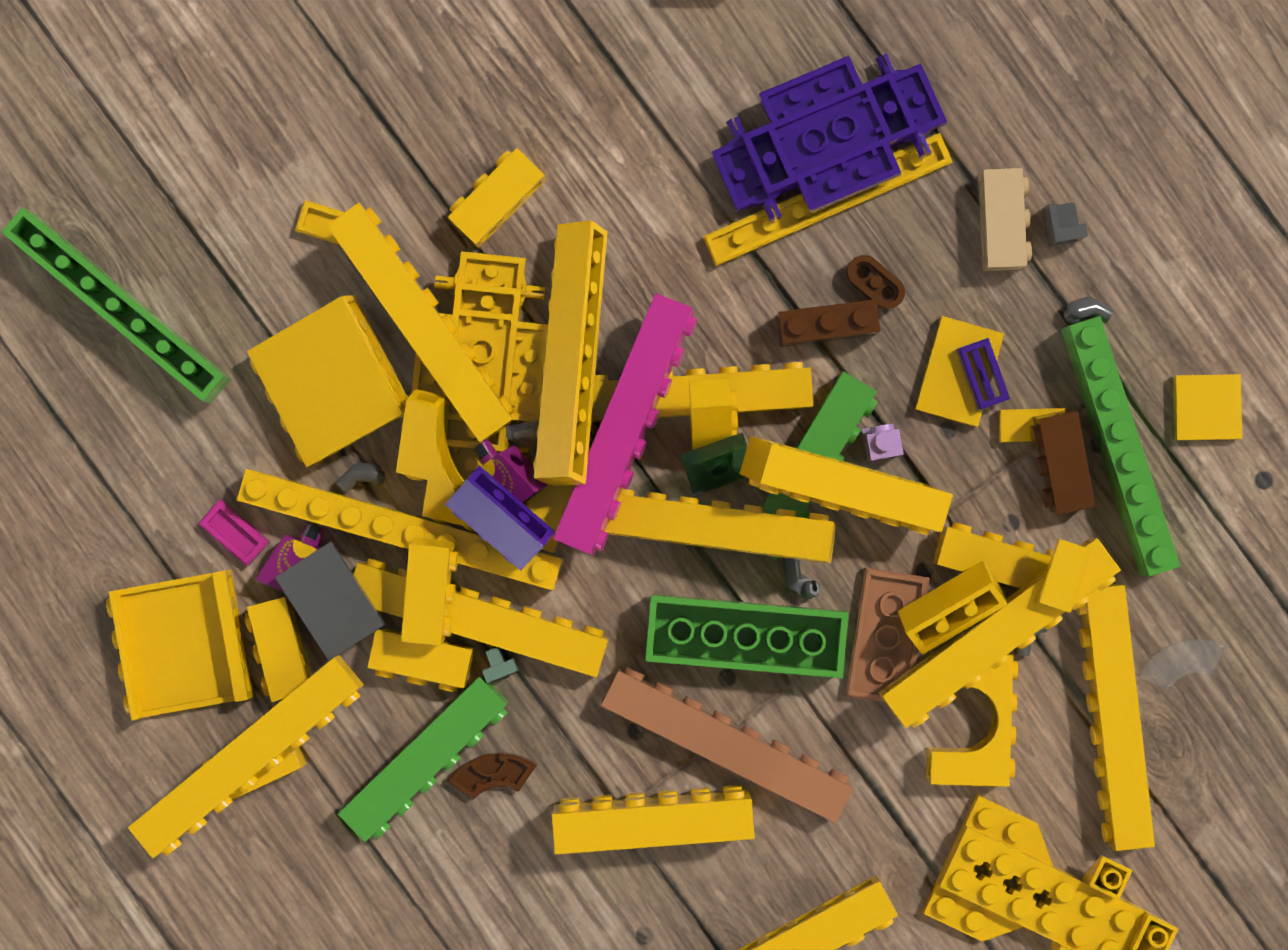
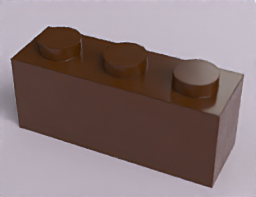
(828, 323)
(1062, 462)

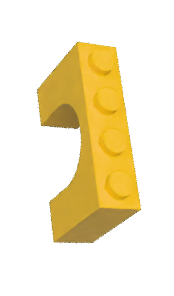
(990, 759)

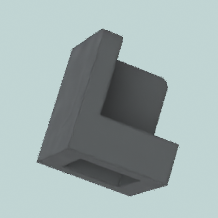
(1063, 224)

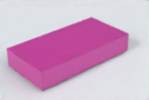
(234, 532)

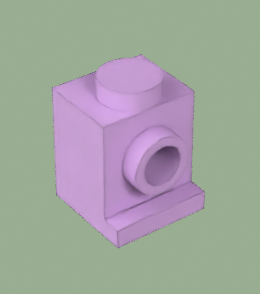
(882, 442)

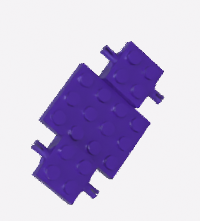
(828, 136)

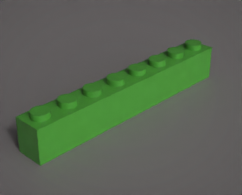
(116, 305)
(1120, 447)

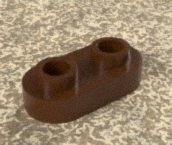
(877, 280)

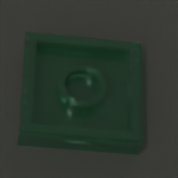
(715, 464)

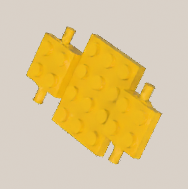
(487, 317)

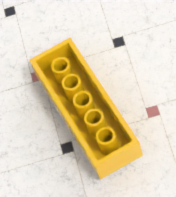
(844, 486)
(652, 820)

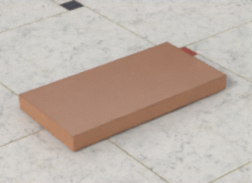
(880, 643)

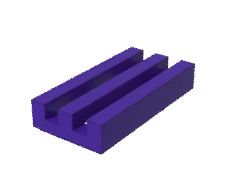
(973, 348)

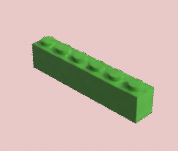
(829, 432)
(419, 762)

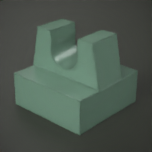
(499, 665)

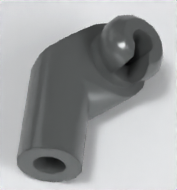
(1087, 307)

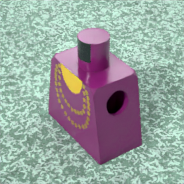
(510, 469)
(290, 552)

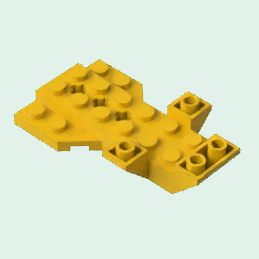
(1074, 915)

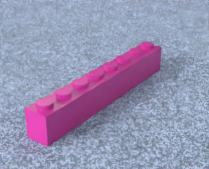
(625, 424)

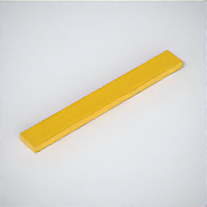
(758, 231)

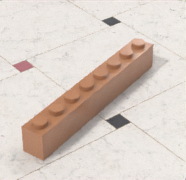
(728, 745)

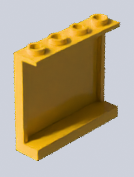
(329, 380)
(180, 644)

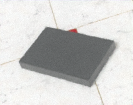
(330, 600)

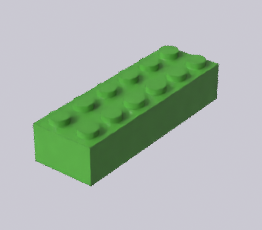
(746, 636)

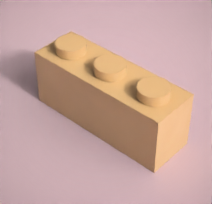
(1004, 219)

